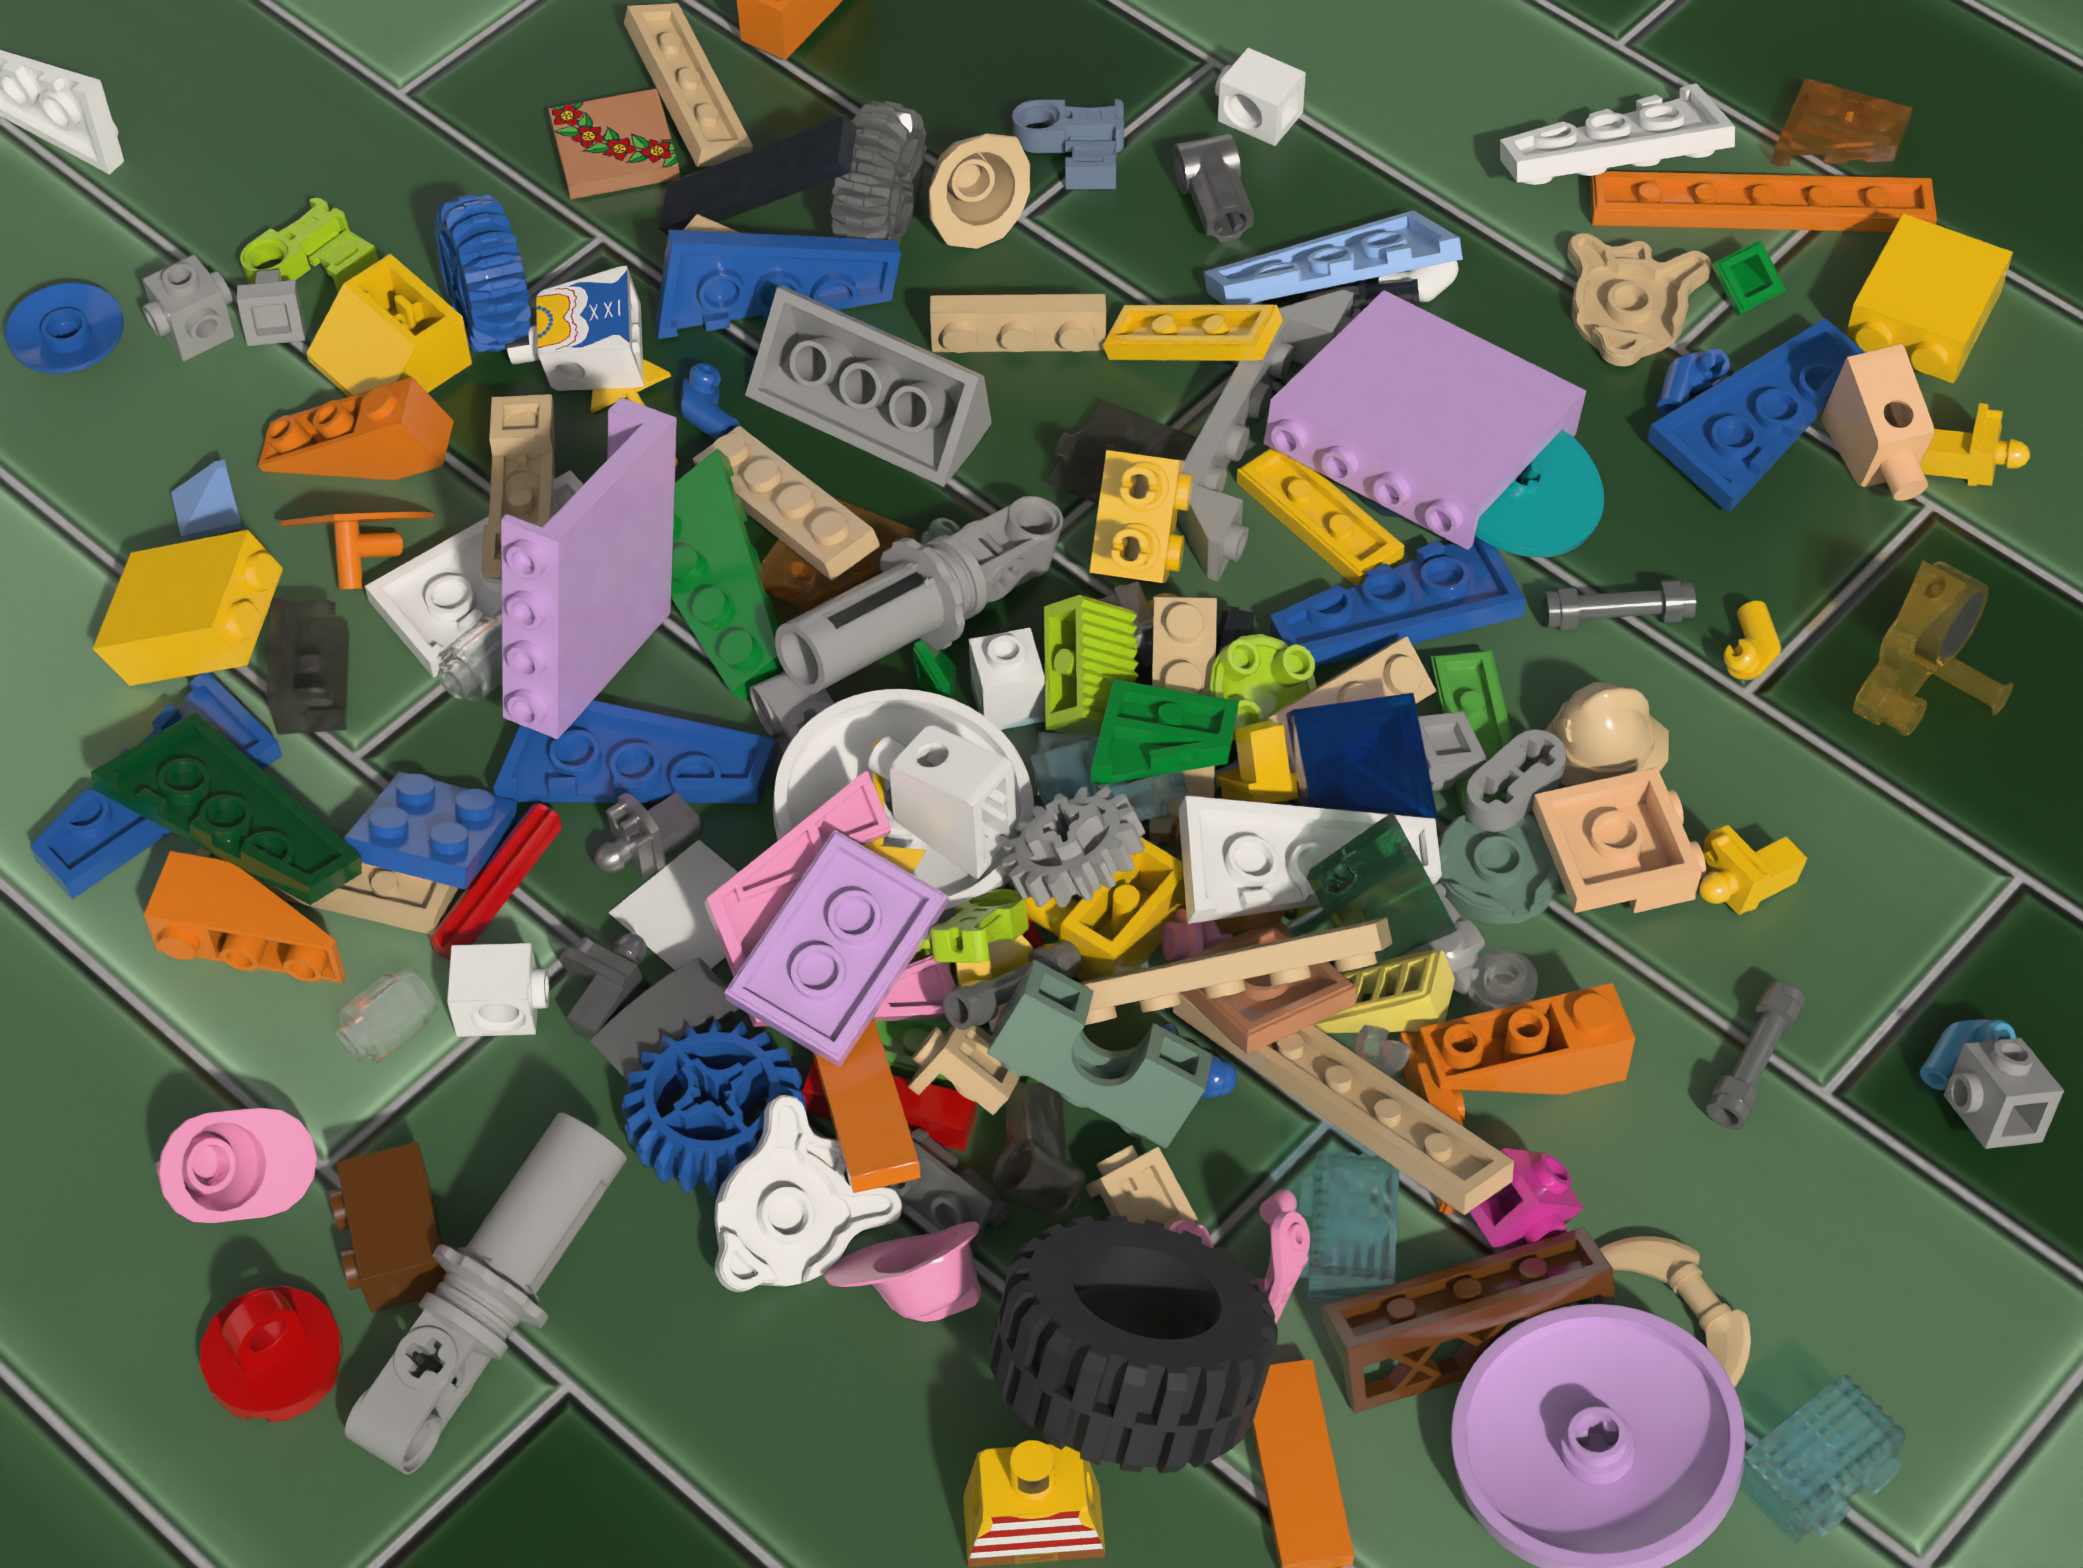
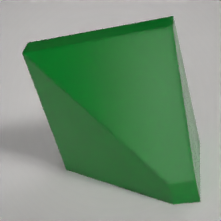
(1748, 277)
(933, 670)

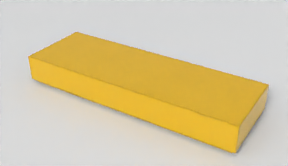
(1193, 332)
(1319, 515)

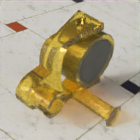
(1923, 642)

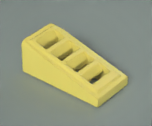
(1421, 994)

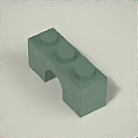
(1139, 1088)

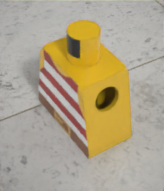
(1032, 1506)

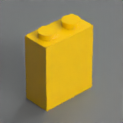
(1930, 295)
(188, 608)

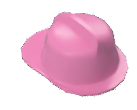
(236, 1165)
(917, 1275)

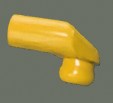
(1760, 643)

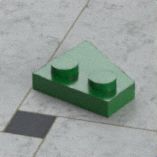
(1161, 732)

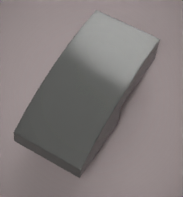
(685, 996)

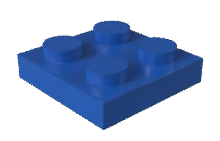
(432, 829)

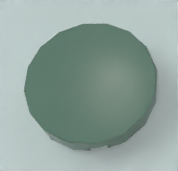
(1499, 873)

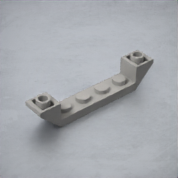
(1215, 518)

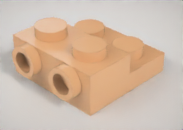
(1620, 842)

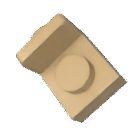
(965, 1062)
(1141, 1188)

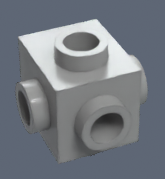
(188, 307)
(2003, 1093)

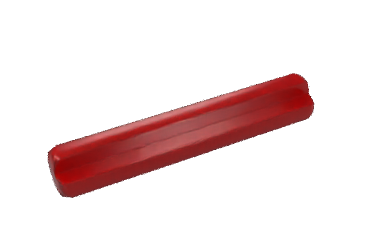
(497, 880)

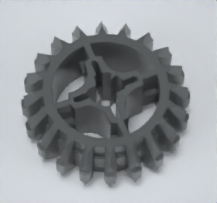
(884, 175)

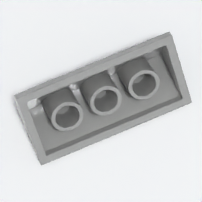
(868, 387)

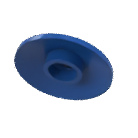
(64, 328)

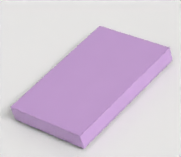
(836, 948)

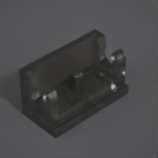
(307, 667)

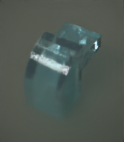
(1070, 767)

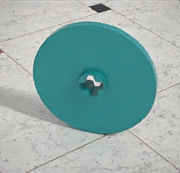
(1552, 505)

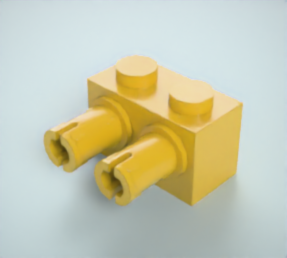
(1140, 517)
(1123, 922)

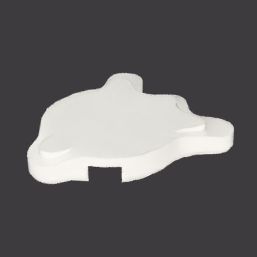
(788, 1206)

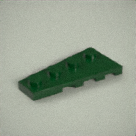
(229, 806)

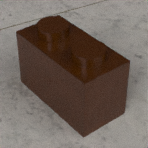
(391, 1226)

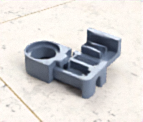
(1088, 133)

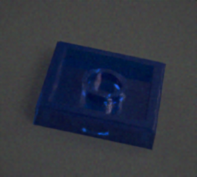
(1363, 757)

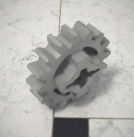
(1073, 846)

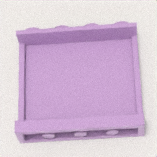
(1420, 416)
(590, 578)

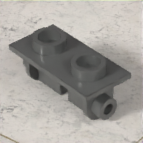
(949, 1197)

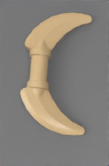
(1677, 1265)

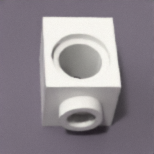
(1260, 96)
(1008, 678)
(496, 989)

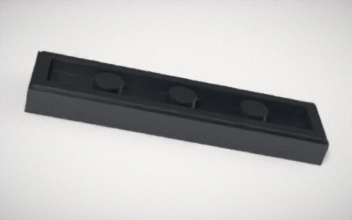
(761, 175)

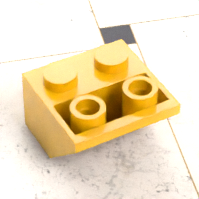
(389, 330)

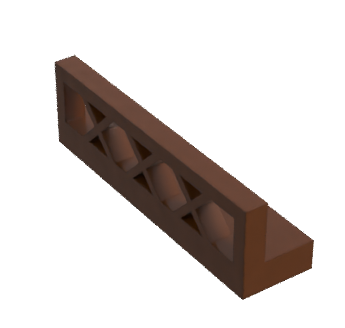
(1462, 1303)

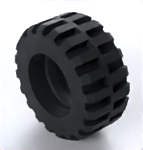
(1132, 1343)

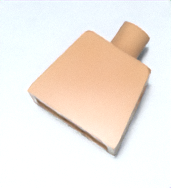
(1880, 421)

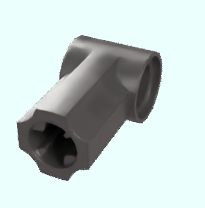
(1212, 176)

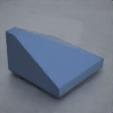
(206, 503)

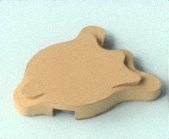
(1629, 300)

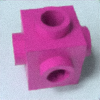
(1532, 1205)

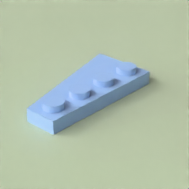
(1340, 258)

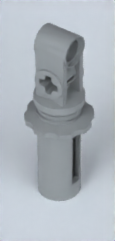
(920, 594)
(484, 1294)

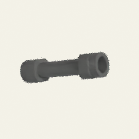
(1671, 601)
(978, 1000)
(1736, 1094)

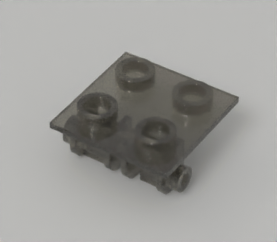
(1112, 430)

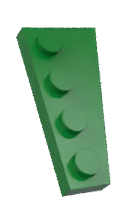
(719, 577)

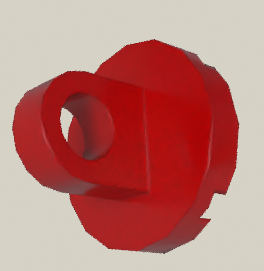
(271, 1354)

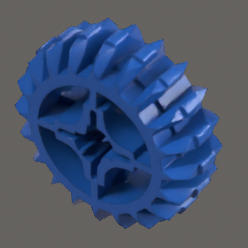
(482, 271)
(725, 1073)

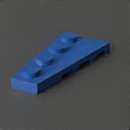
(736, 275)
(1754, 416)
(1423, 599)
(639, 754)
(102, 835)

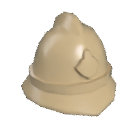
(979, 189)
(1608, 734)

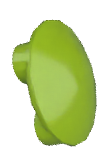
(1261, 676)

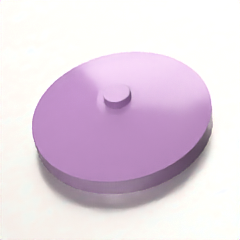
(1598, 1439)

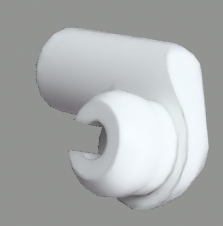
(1431, 279)

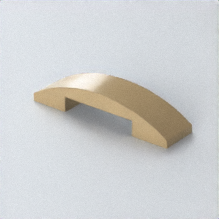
(521, 469)

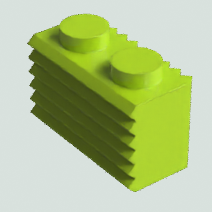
(1084, 652)

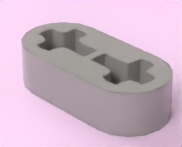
(1506, 771)

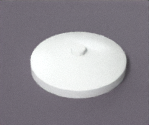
(837, 750)

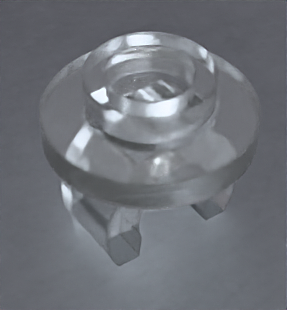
(1386, 1056)

